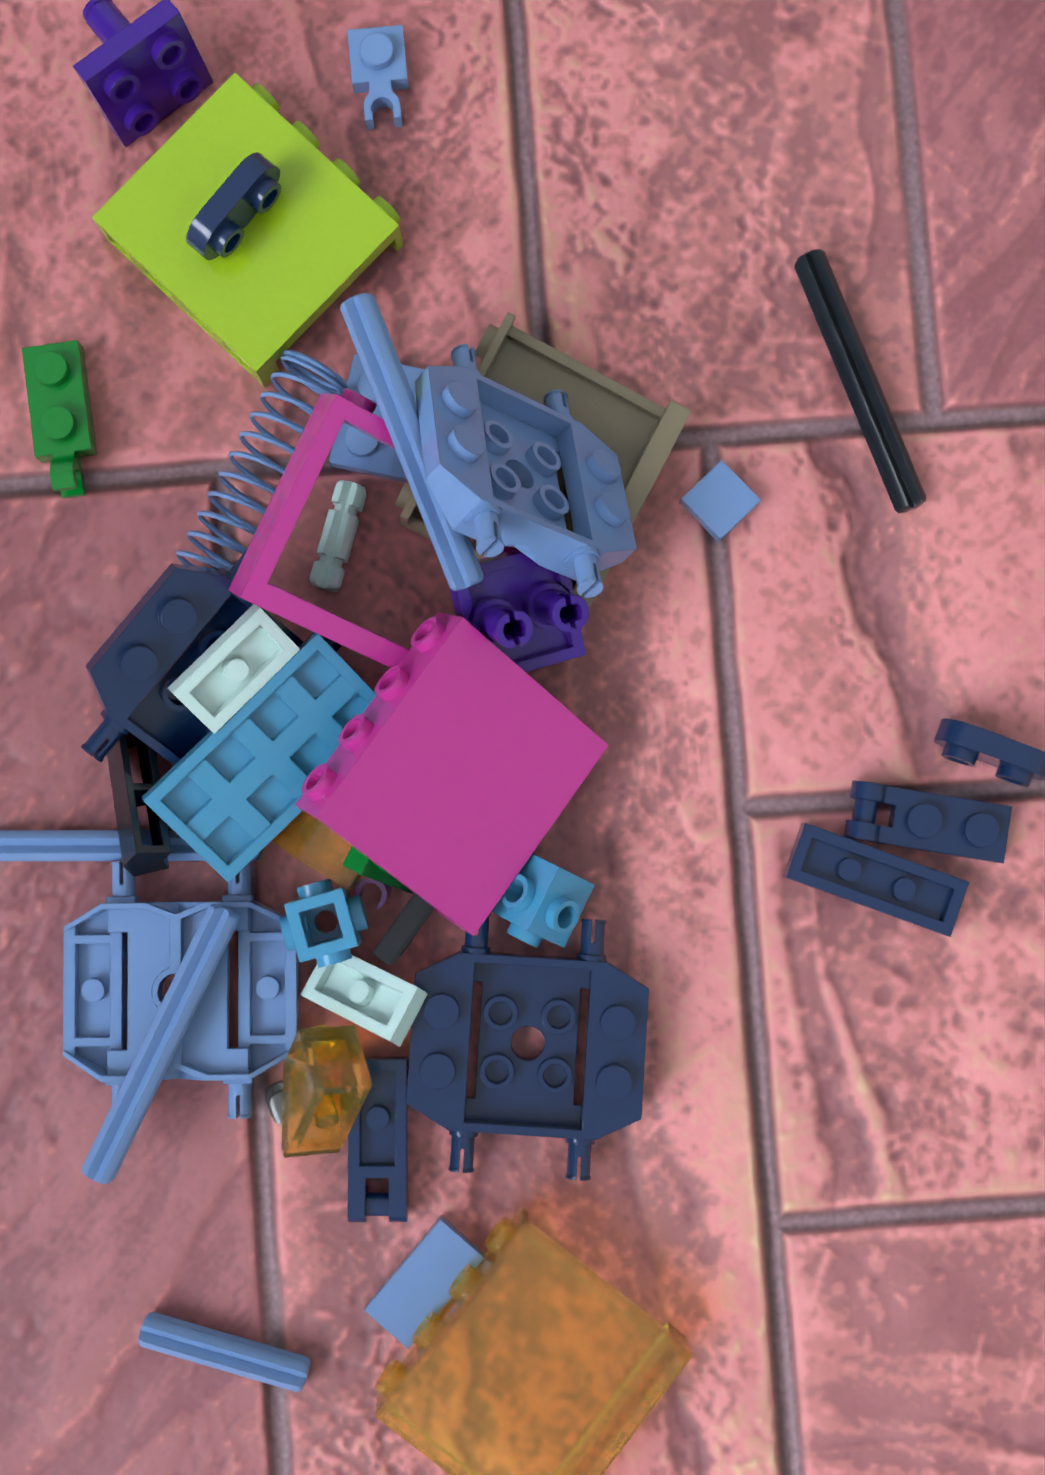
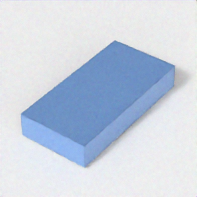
(423, 1280)

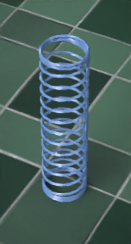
(291, 361)

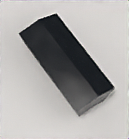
(127, 796)

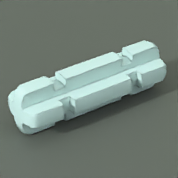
(338, 536)

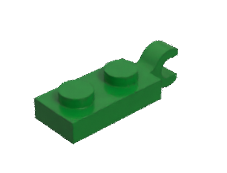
(60, 412)

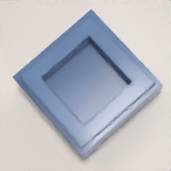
(720, 501)

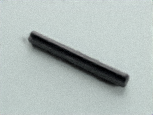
(860, 381)

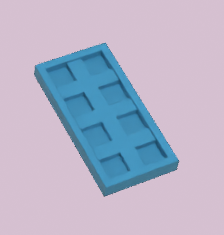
(248, 776)

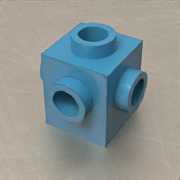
(543, 903)
(305, 937)

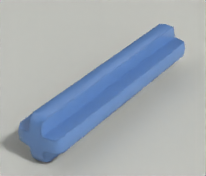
(224, 1351)

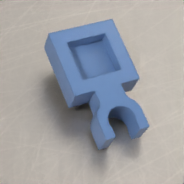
(378, 68)

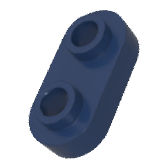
(222, 220)
(968, 743)

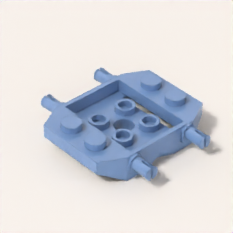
(496, 469)
(157, 943)

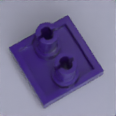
(141, 67)
(525, 611)

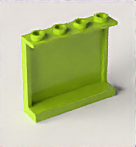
(289, 258)

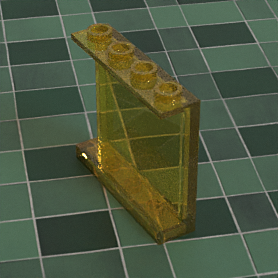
(529, 1365)

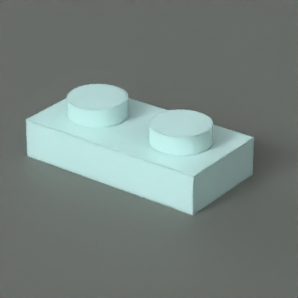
(234, 668)
(366, 997)

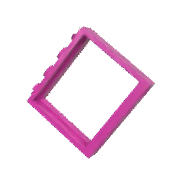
(282, 514)

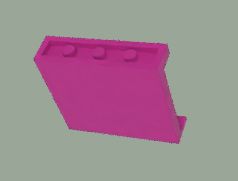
(453, 771)

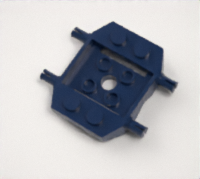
(152, 648)
(536, 1092)

